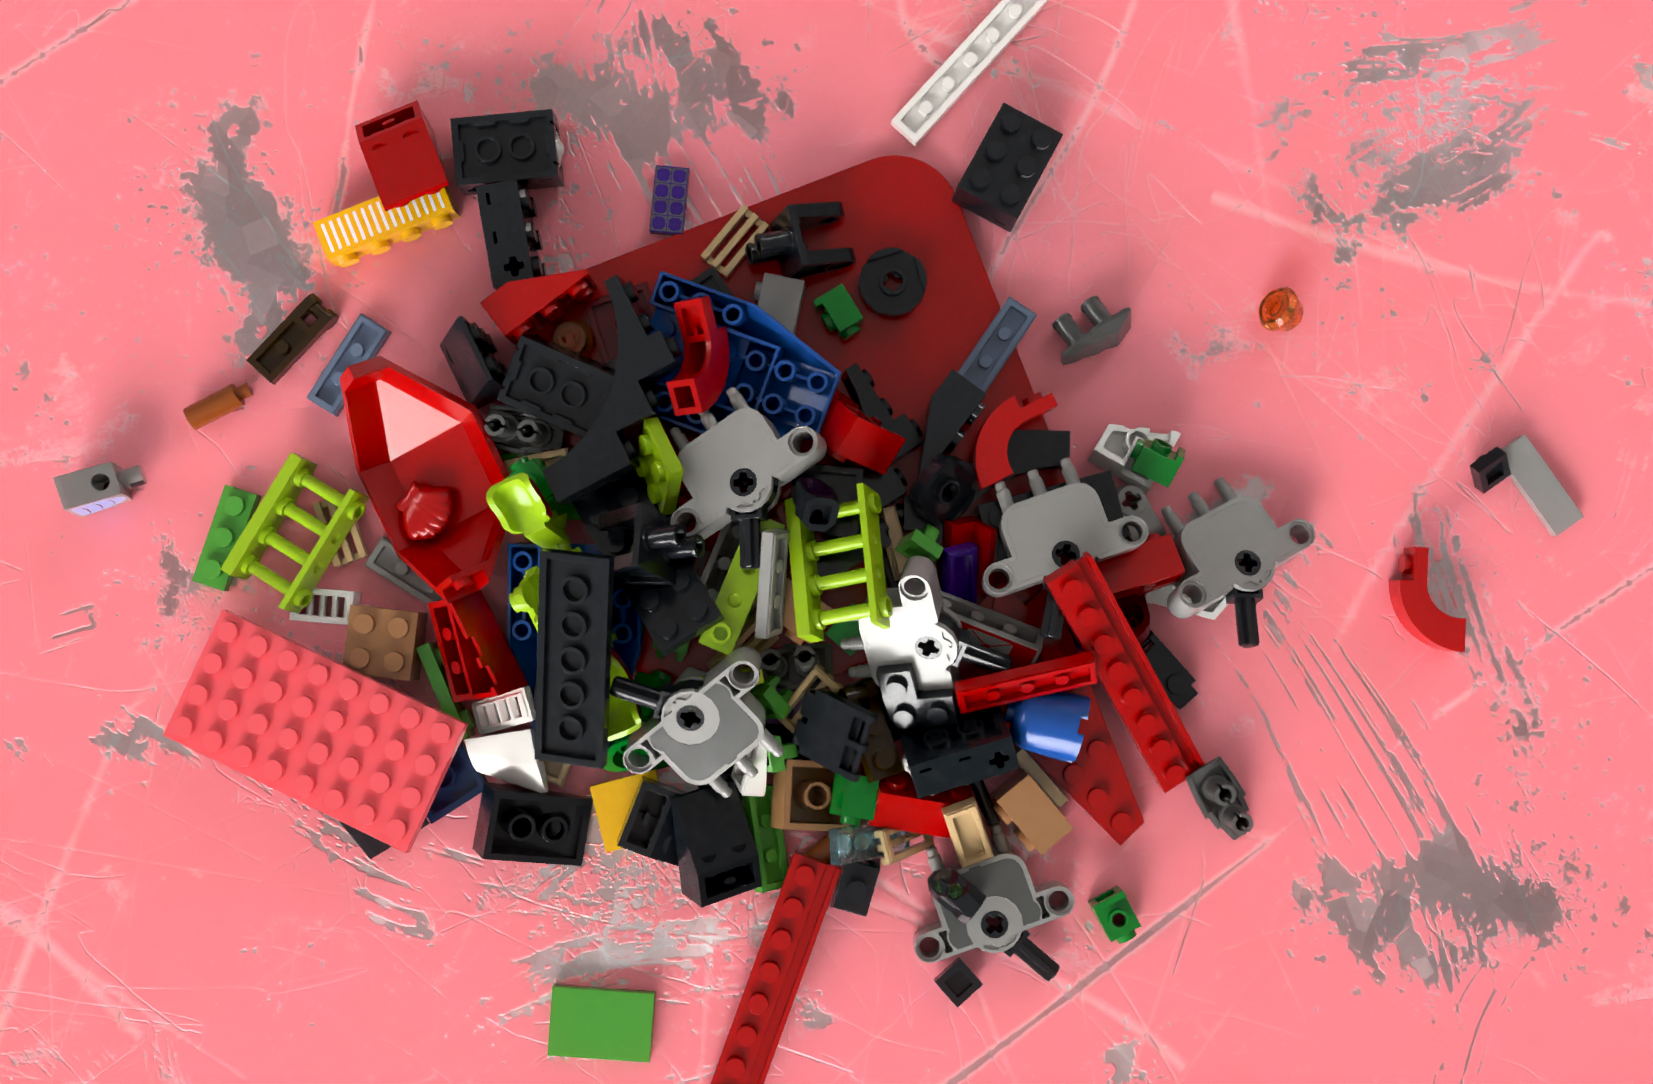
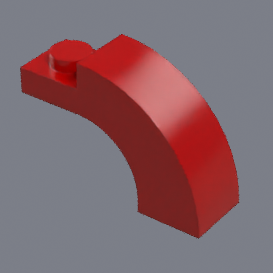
(704, 359)
(991, 444)
(1416, 609)

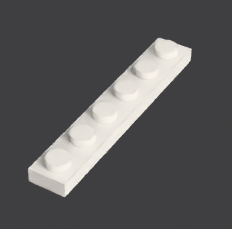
(964, 67)

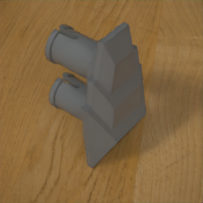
(1105, 334)
(520, 431)
(796, 662)
(1220, 798)

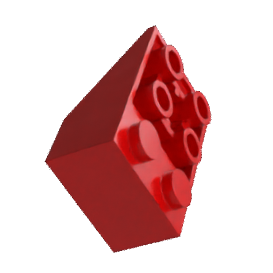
(402, 155)
(532, 303)

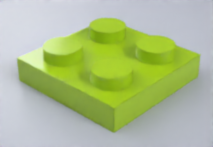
(659, 466)

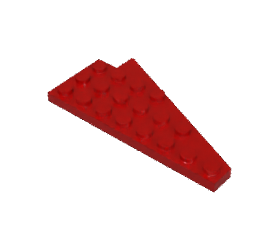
(1097, 775)

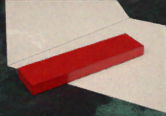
(1026, 682)

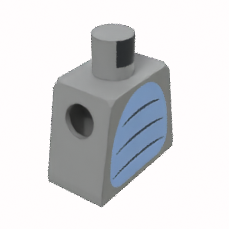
(85, 491)

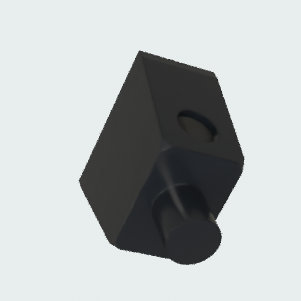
(856, 887)

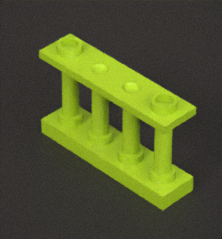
(268, 517)
(809, 585)
(735, 601)

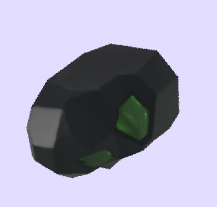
(955, 893)

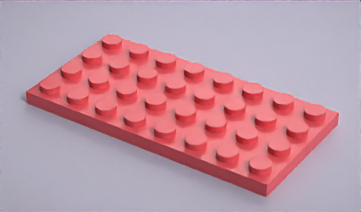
(316, 730)

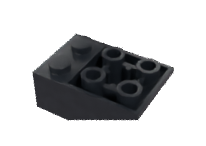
(473, 363)
(948, 410)
(649, 822)
(714, 846)

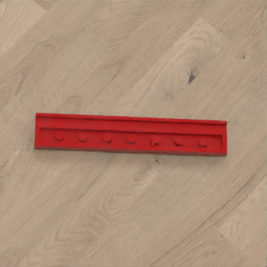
(1124, 670)
(777, 971)

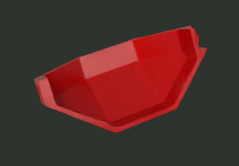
(425, 434)

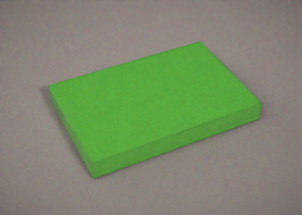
(601, 1023)

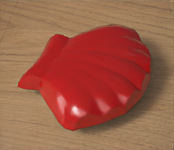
(425, 510)

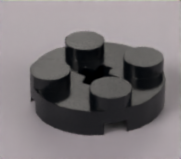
(884, 300)
(942, 473)

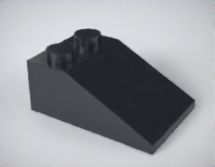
(531, 825)

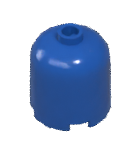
(1049, 724)

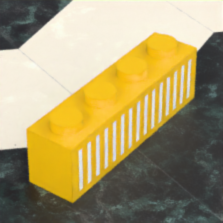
(372, 230)

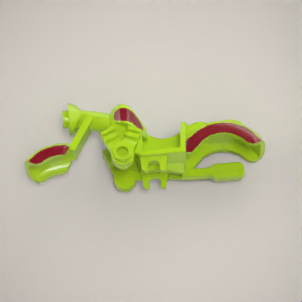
(525, 510)

